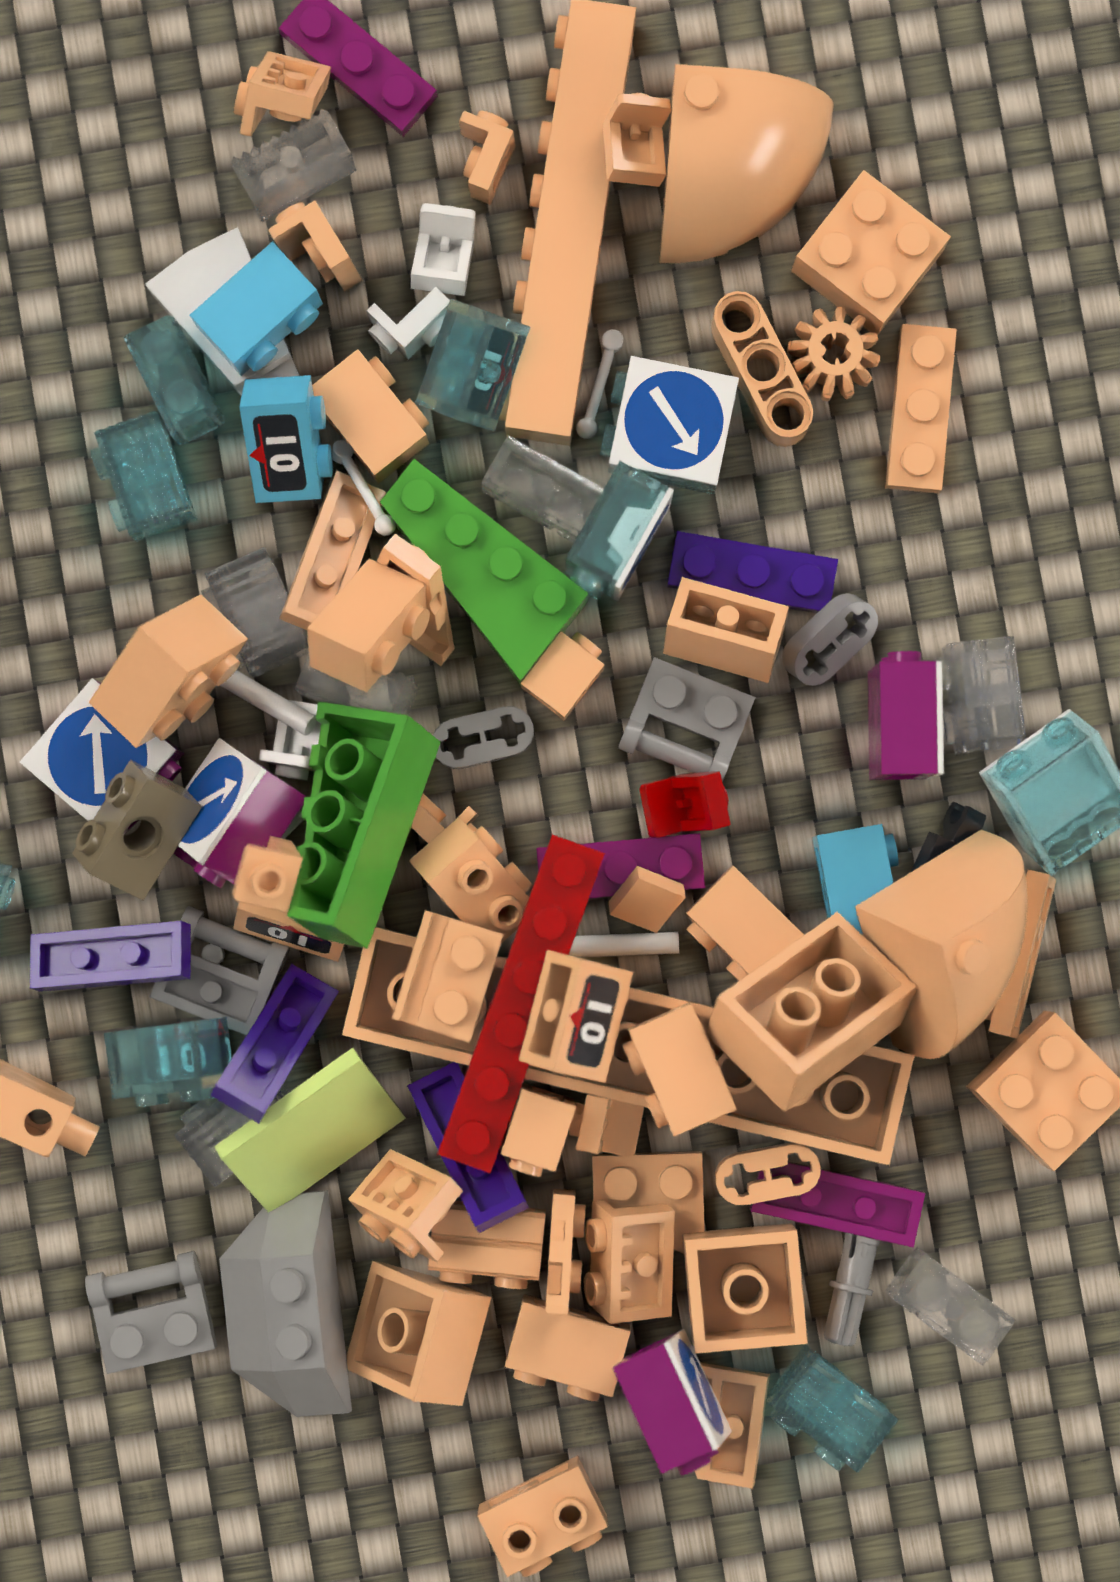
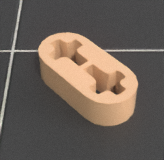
(770, 1187)

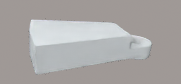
(193, 280)

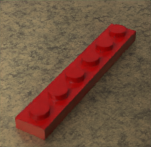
(495, 1068)

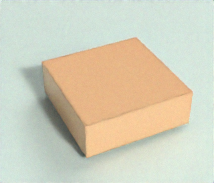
(646, 899)

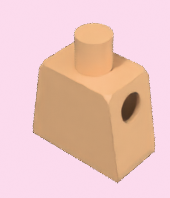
(24, 1093)

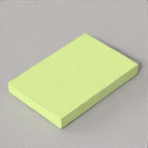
(310, 1131)

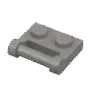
(690, 704)
(217, 989)
(155, 1330)

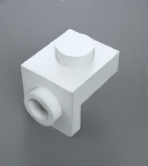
(443, 249)
(414, 330)
(292, 748)

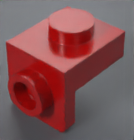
(685, 803)

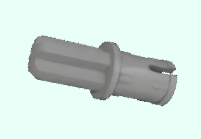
(850, 1289)

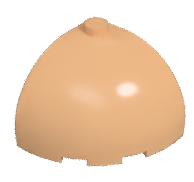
(736, 156)
(954, 935)

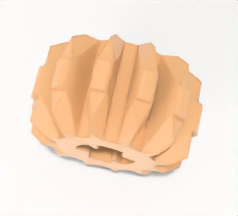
(854, 357)

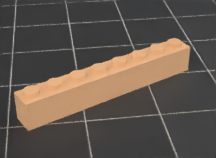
(569, 220)

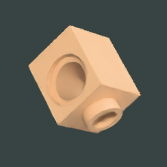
(564, 673)

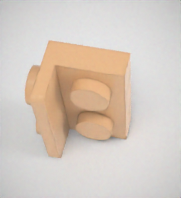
(284, 86)
(307, 230)
(404, 1203)
(630, 1261)

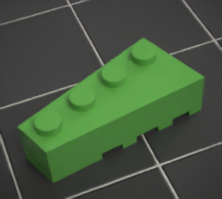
(490, 574)
(358, 817)

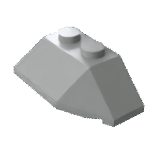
(288, 1308)

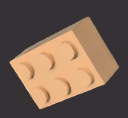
(810, 1010)

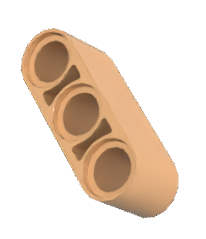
(755, 343)

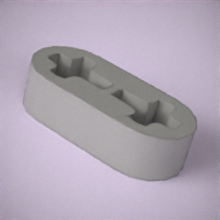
(830, 639)
(486, 750)

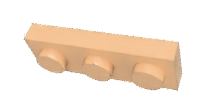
(920, 408)
(332, 550)
(1010, 1008)

